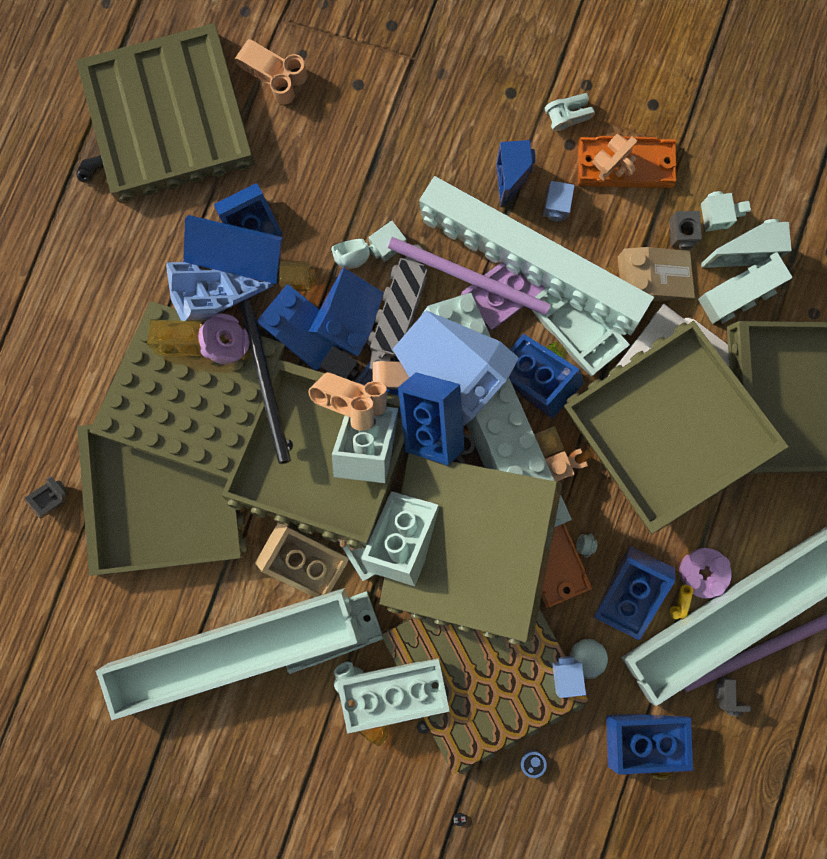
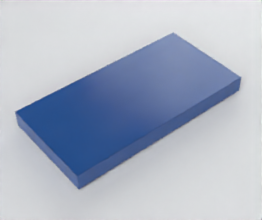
(232, 249)

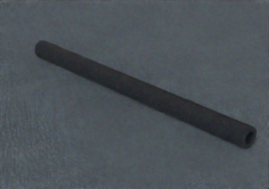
(265, 382)

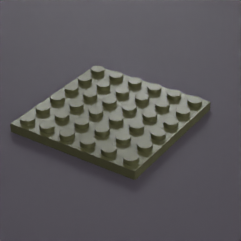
(182, 404)

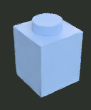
(558, 201)
(568, 677)

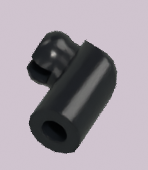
(88, 168)

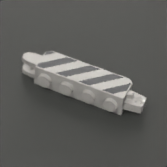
(399, 308)

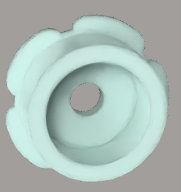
(586, 545)

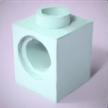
(380, 240)

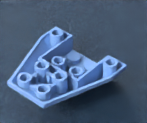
(456, 355)

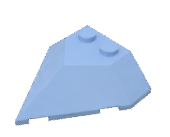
(204, 293)

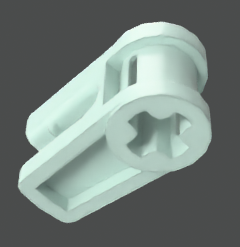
(561, 112)

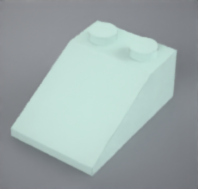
(753, 246)
(365, 453)
(401, 538)

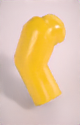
(683, 603)

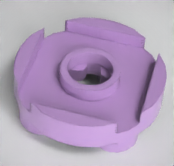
(211, 345)
(718, 566)

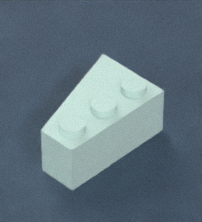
(744, 289)

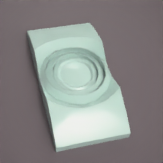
(583, 337)

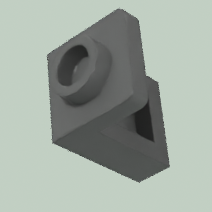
(47, 497)
(726, 694)

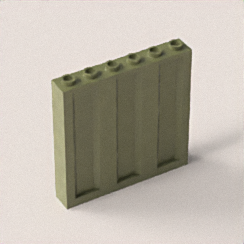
(165, 113)

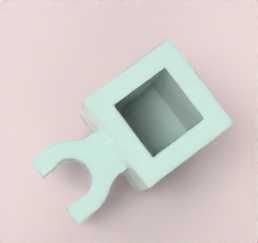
(721, 212)

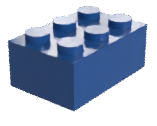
(432, 418)

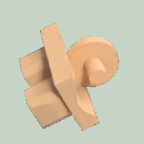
(622, 149)

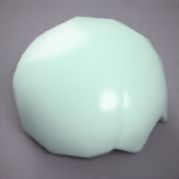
(351, 253)
(592, 656)

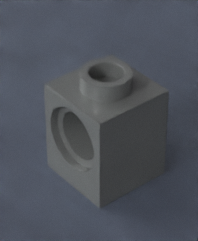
(690, 221)

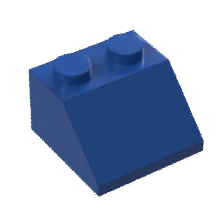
(513, 167)
(248, 210)

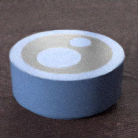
(533, 764)

